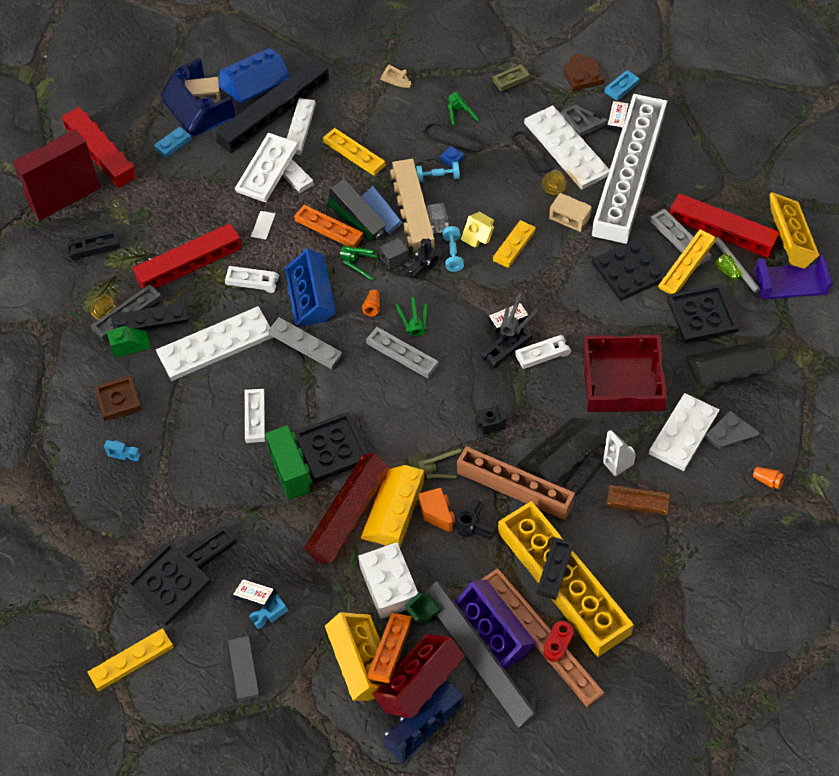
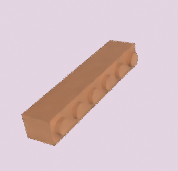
(515, 483)

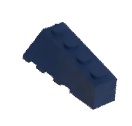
(415, 731)

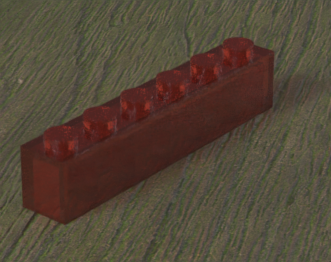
(346, 508)

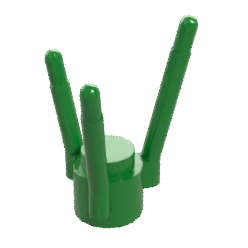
(457, 102)
(351, 254)
(416, 326)

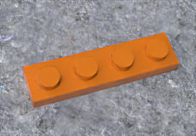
(328, 226)
(390, 648)

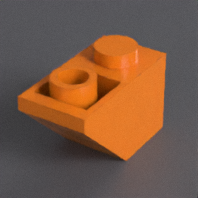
(435, 510)

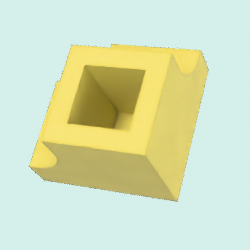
(478, 229)

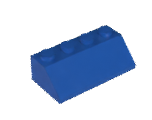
(253, 75)
(309, 289)

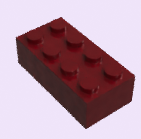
(419, 675)

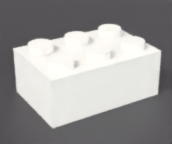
(387, 579)

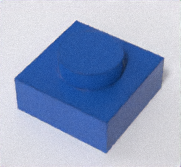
(451, 155)

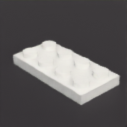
(267, 167)
(684, 432)

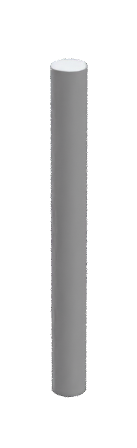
(747, 278)

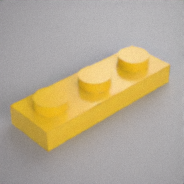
(514, 244)

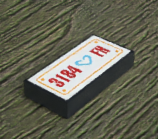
(617, 116)
(497, 318)
(254, 593)

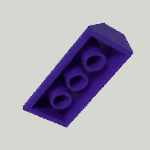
(495, 623)

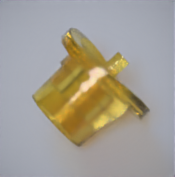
(554, 182)
(101, 306)

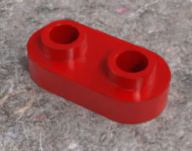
(558, 639)

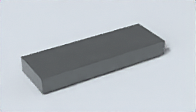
(243, 668)

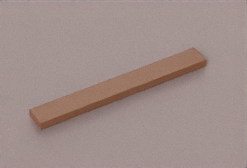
(568, 666)

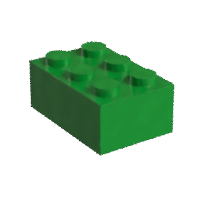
(289, 462)

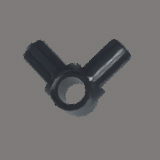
(424, 258)
(469, 524)

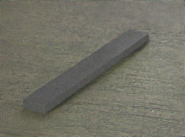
(481, 657)

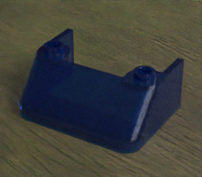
(194, 114)

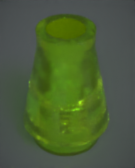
(727, 265)

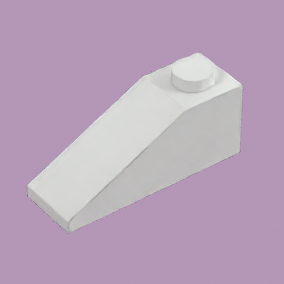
(617, 454)

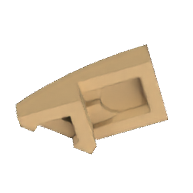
(396, 77)

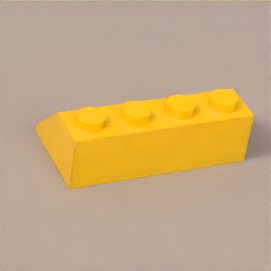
(793, 231)
(394, 506)
(355, 647)

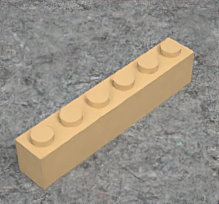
(412, 203)

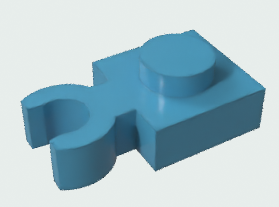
(119, 450)
(274, 611)

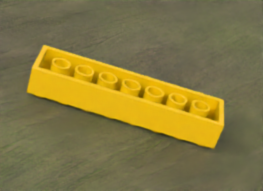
(580, 595)

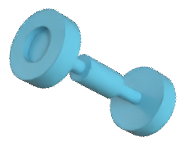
(438, 172)
(453, 263)

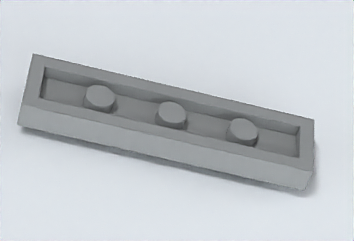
(674, 232)
(305, 343)
(402, 352)

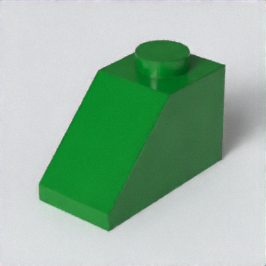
(127, 340)

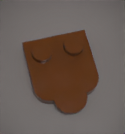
(583, 72)

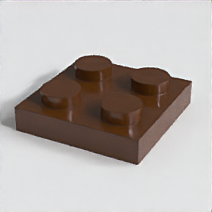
(117, 398)

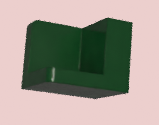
(423, 608)

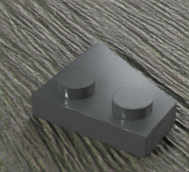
(582, 120)
(730, 431)

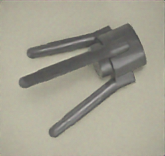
(510, 324)

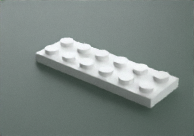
(567, 147)
(214, 343)

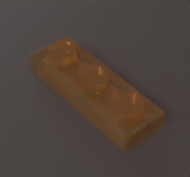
(638, 500)

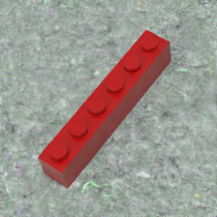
(100, 148)
(725, 225)
(188, 257)

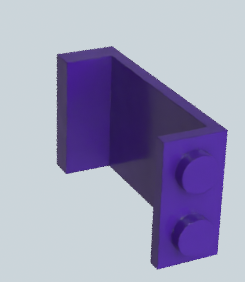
(792, 280)

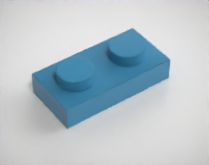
(622, 85)
(172, 142)

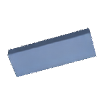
(382, 209)

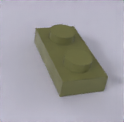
(511, 78)

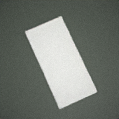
(263, 225)

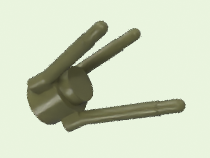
(429, 467)

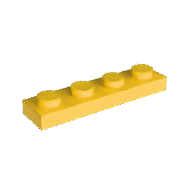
(354, 151)
(687, 262)
(130, 659)

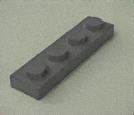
(142, 300)

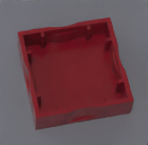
(57, 174)
(624, 373)

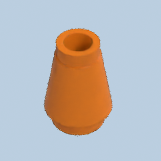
(372, 303)
(769, 477)

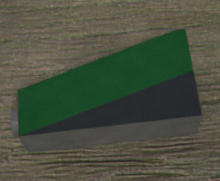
(355, 211)

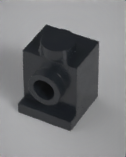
(491, 419)

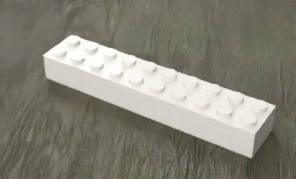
(629, 169)

